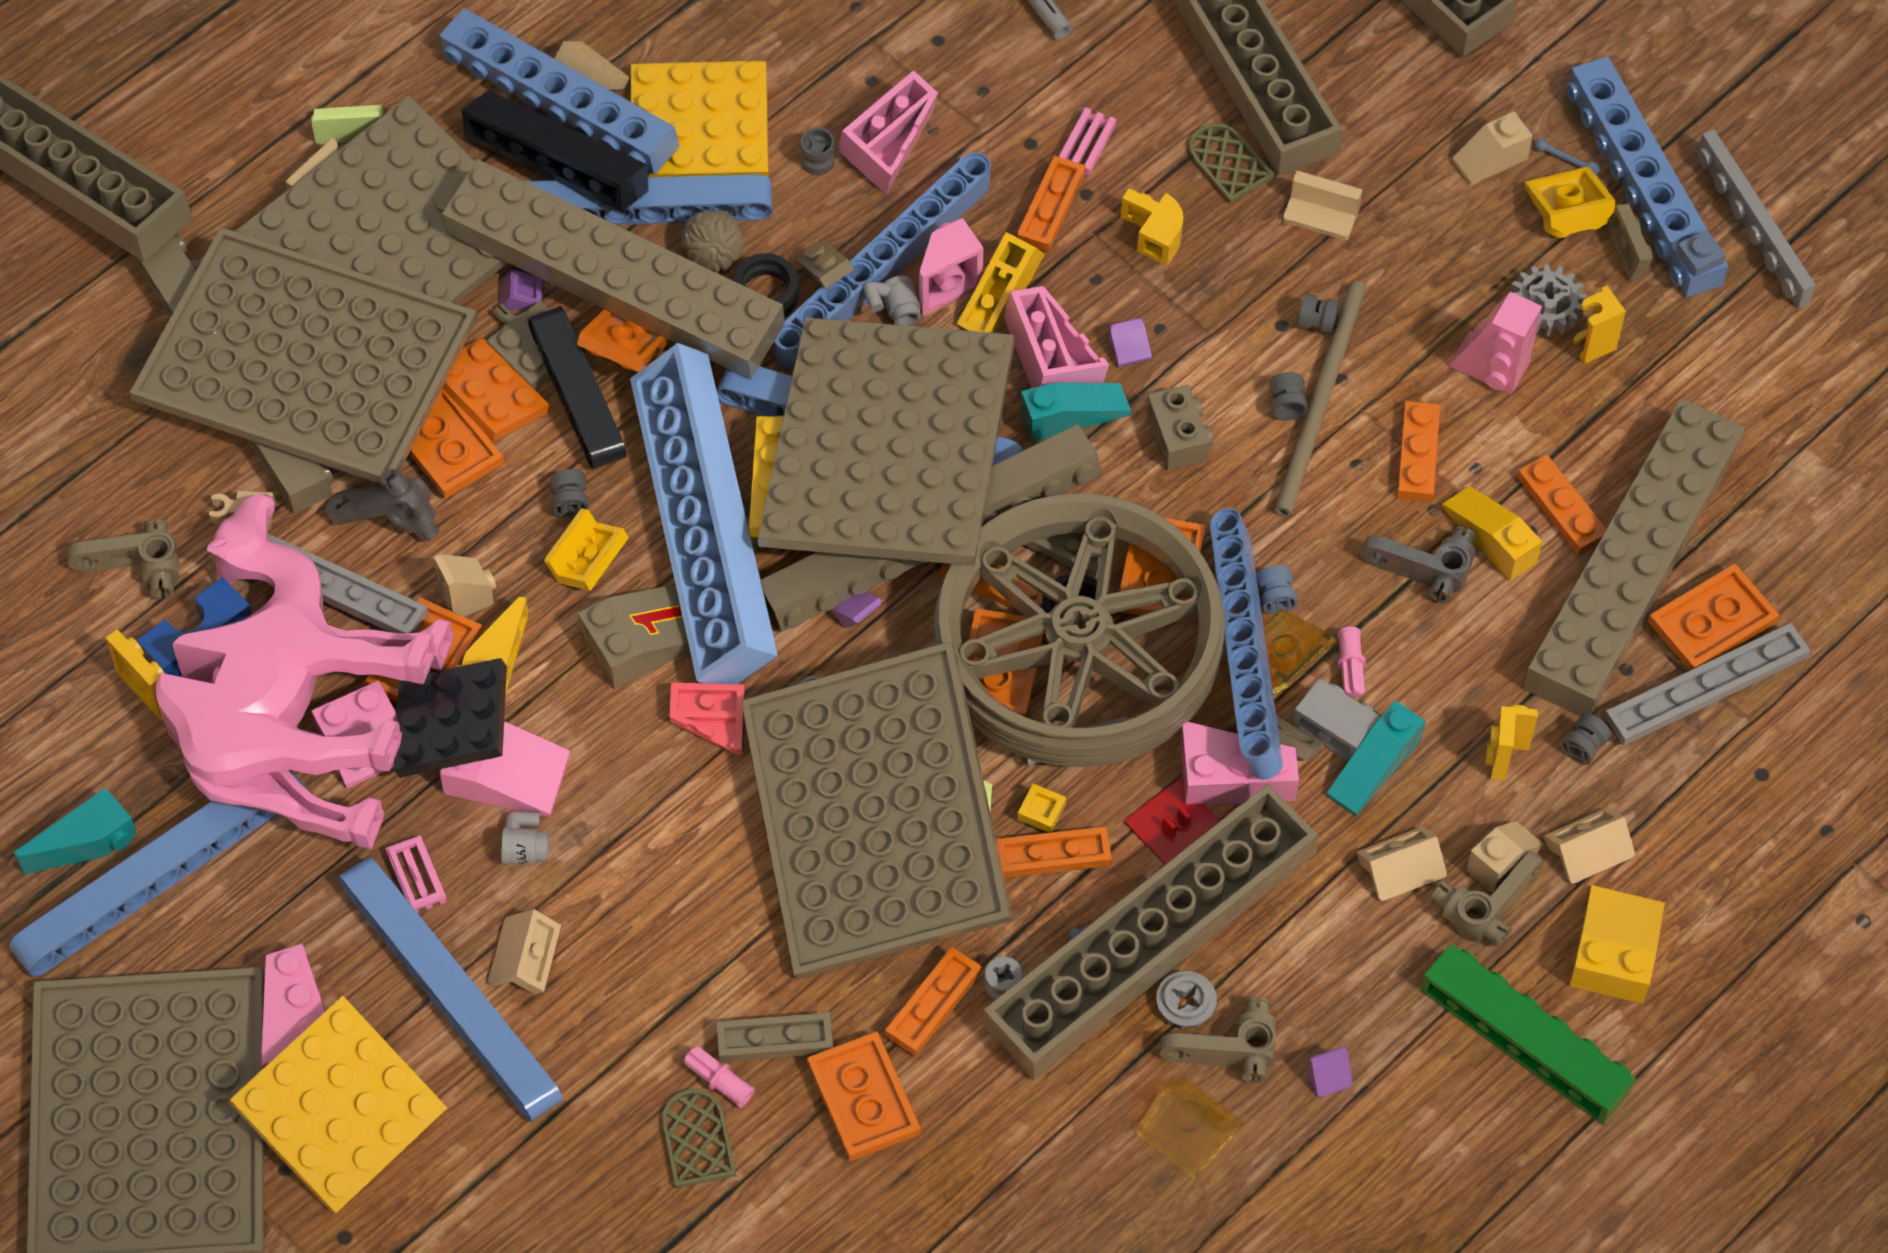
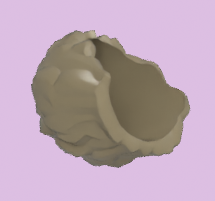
(712, 239)

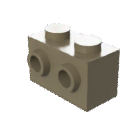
(1179, 427)

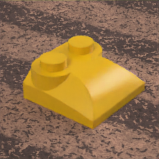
(1571, 201)

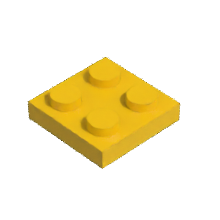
(135, 669)

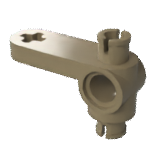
(132, 551)
(1490, 908)
(1229, 1051)

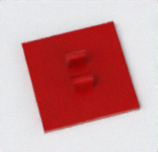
(1169, 823)

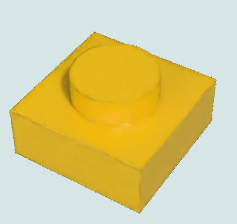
(1041, 808)

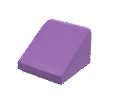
(520, 290)
(1129, 342)
(855, 608)
(1330, 1072)

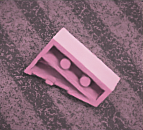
(888, 130)
(1048, 342)
(1500, 344)
(1218, 772)
(289, 1000)

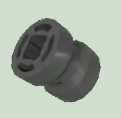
(817, 151)
(1318, 313)
(1288, 397)
(569, 492)
(1583, 742)

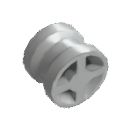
(999, 966)

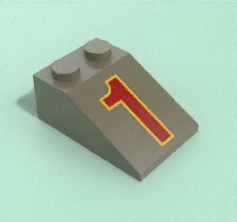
(635, 632)

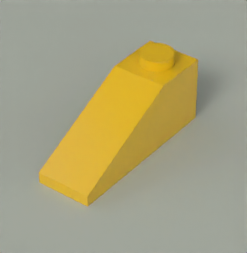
(1008, 271)
(1498, 531)
(501, 638)

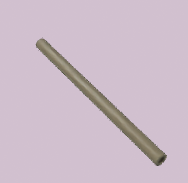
(1320, 399)

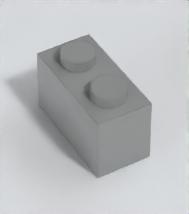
(1335, 718)

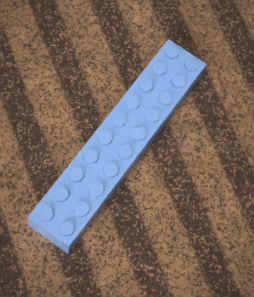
(703, 517)

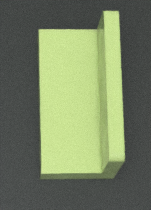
(343, 122)

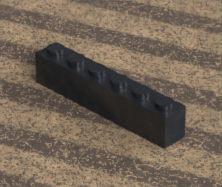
(555, 150)

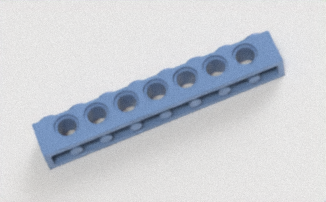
(557, 90)
(1620, 127)

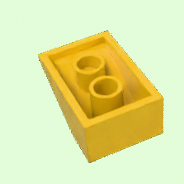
(1617, 944)

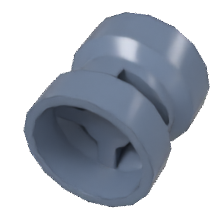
(1276, 588)

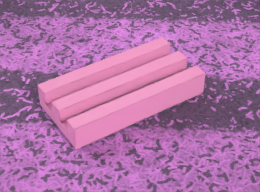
(1096, 121)
(425, 900)

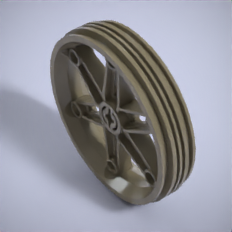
(1084, 629)

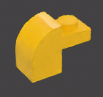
(1159, 221)

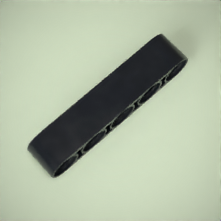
(577, 388)

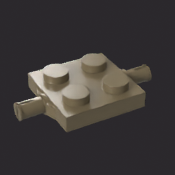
(517, 346)

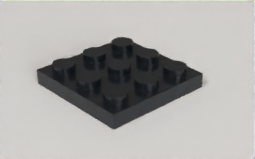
(451, 718)

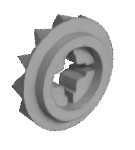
(1181, 985)

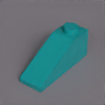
(1062, 405)
(1377, 758)
(82, 835)

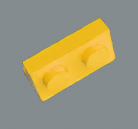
(584, 551)
(1513, 731)

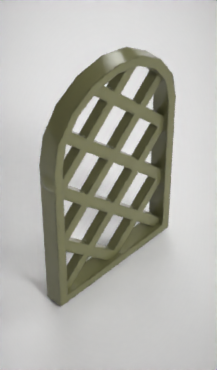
(1267, 175)
(707, 1177)

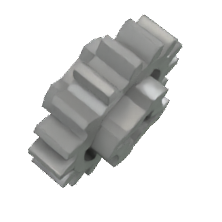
(1555, 293)

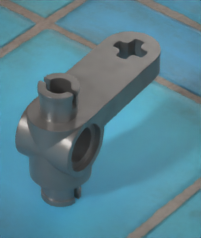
(399, 498)
(1424, 566)

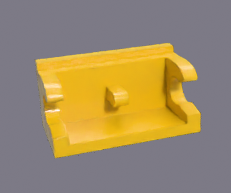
(1603, 325)

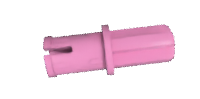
(1351, 661)
(719, 1076)

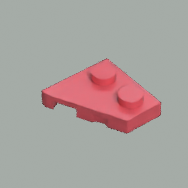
(710, 712)

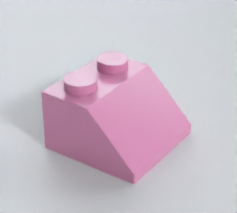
(949, 266)
(355, 715)

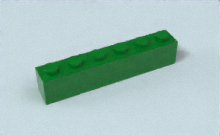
(1528, 1033)

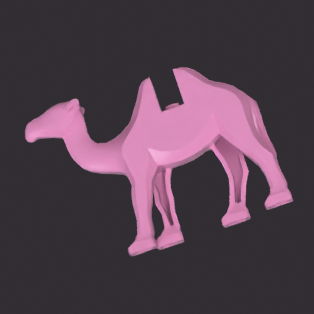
(256, 676)

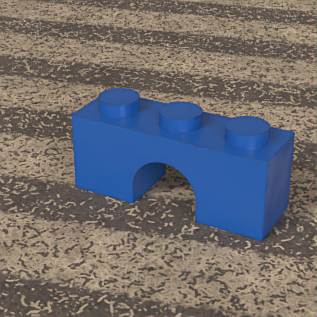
(216, 607)

